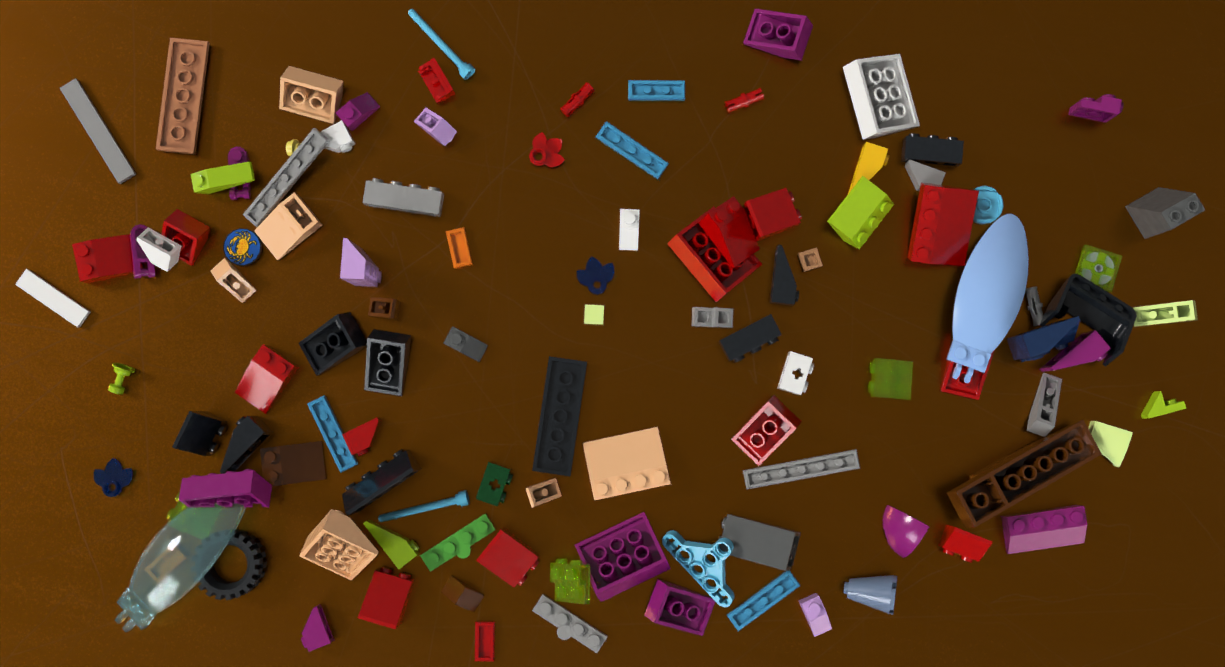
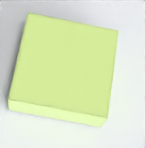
(594, 314)

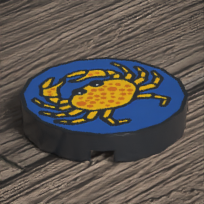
(242, 247)

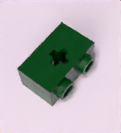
(486, 492)

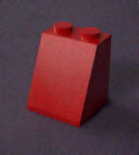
(772, 213)
(508, 558)
(386, 598)

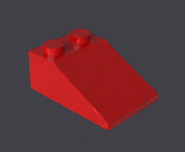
(731, 231)
(104, 258)
(266, 378)
(958, 386)
(766, 430)

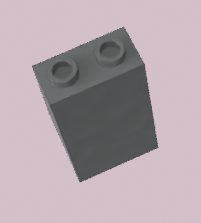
(1163, 210)
(760, 542)

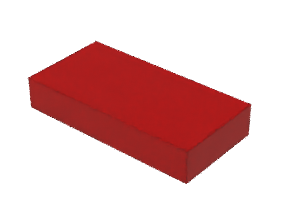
(485, 641)

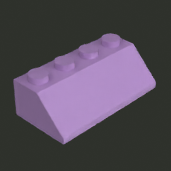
(358, 267)

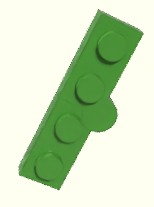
(458, 543)

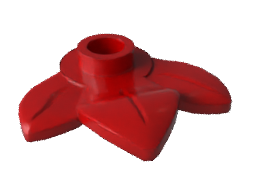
(548, 149)

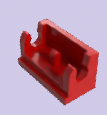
(436, 81)

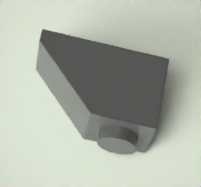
(465, 344)

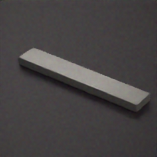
(98, 131)
(286, 177)
(801, 469)

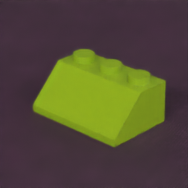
(860, 213)

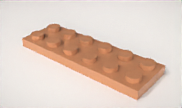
(182, 96)

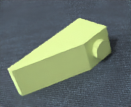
(1166, 313)

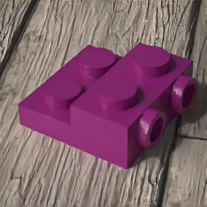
(1099, 110)

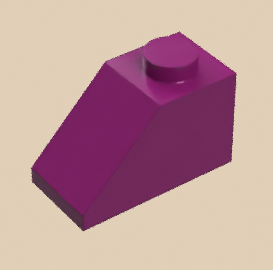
(357, 110)
(316, 631)

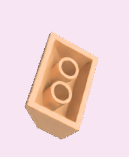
(310, 94)

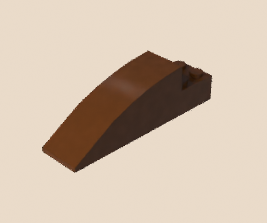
(1022, 473)

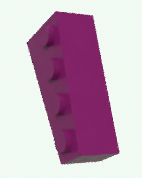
(225, 490)

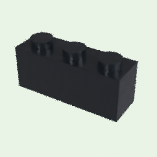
(932, 150)
(750, 338)

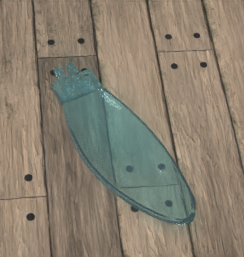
(177, 561)

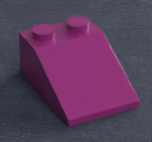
(779, 33)
(1084, 349)
(679, 608)

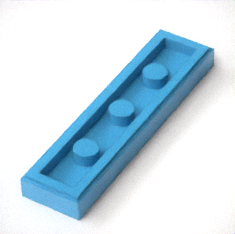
(632, 150)
(332, 433)
(763, 600)

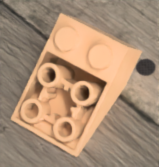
(287, 226)

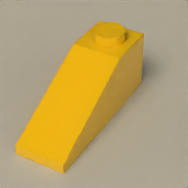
(870, 162)

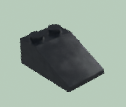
(333, 343)
(386, 362)
(200, 433)
(244, 441)

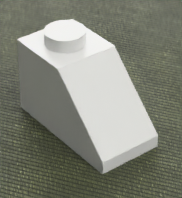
(339, 138)
(629, 229)
(159, 249)

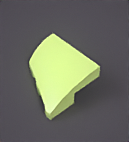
(1111, 441)

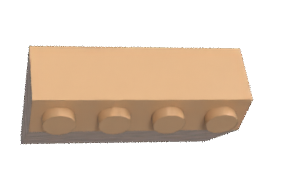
(626, 463)
(339, 546)

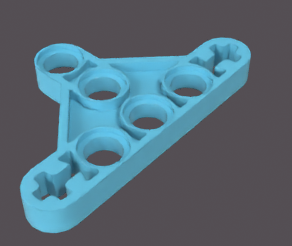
(698, 556)

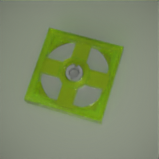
(1099, 266)

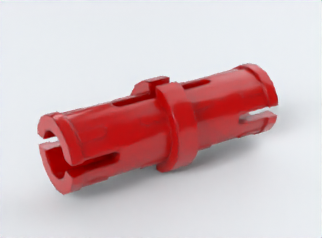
(577, 99)
(744, 100)

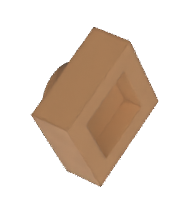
(810, 259)

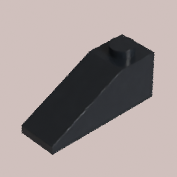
(783, 283)

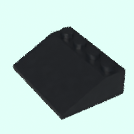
(380, 482)

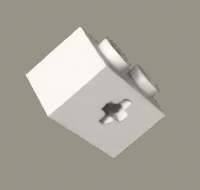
(787, 380)

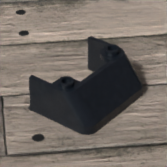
(1096, 309)

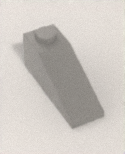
(1045, 405)

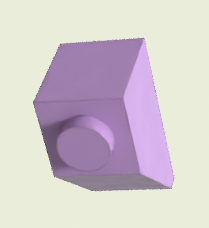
(435, 126)
(815, 614)

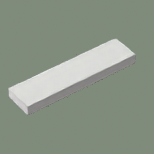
(52, 298)

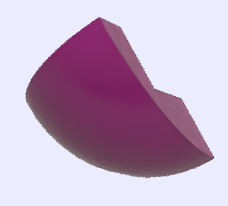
(902, 531)

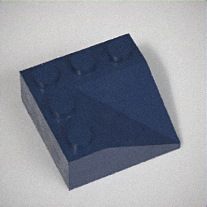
(1039, 341)

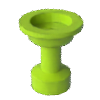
(121, 370)

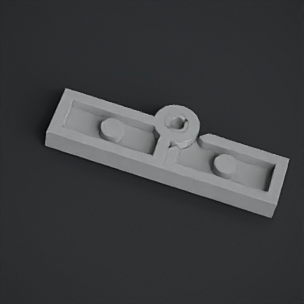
(569, 624)

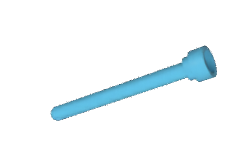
(465, 70)
(460, 499)

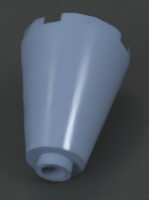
(873, 592)

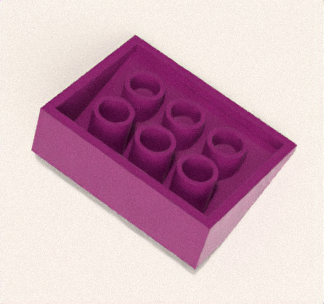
(622, 556)

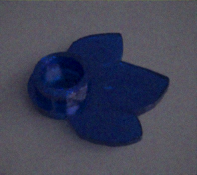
(596, 273)
(114, 475)

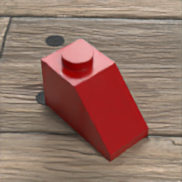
(362, 437)

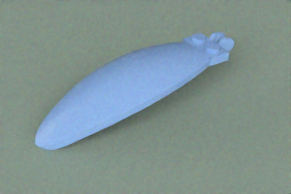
(989, 295)

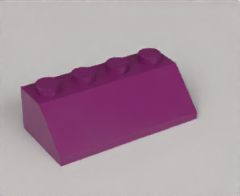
(1044, 528)

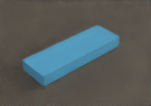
(656, 90)

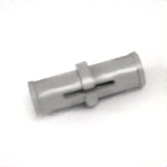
(1036, 316)

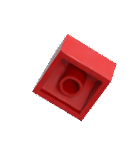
(186, 232)
(963, 543)

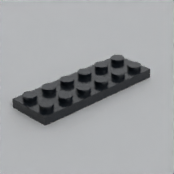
(559, 416)

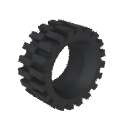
(224, 589)

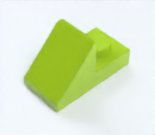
(1157, 406)

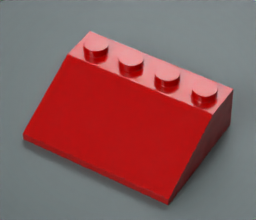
(942, 224)
(707, 262)

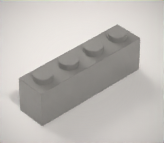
(403, 198)

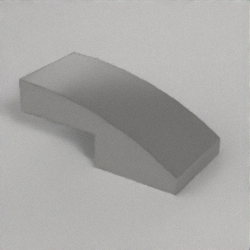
(712, 317)

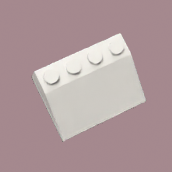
(881, 95)

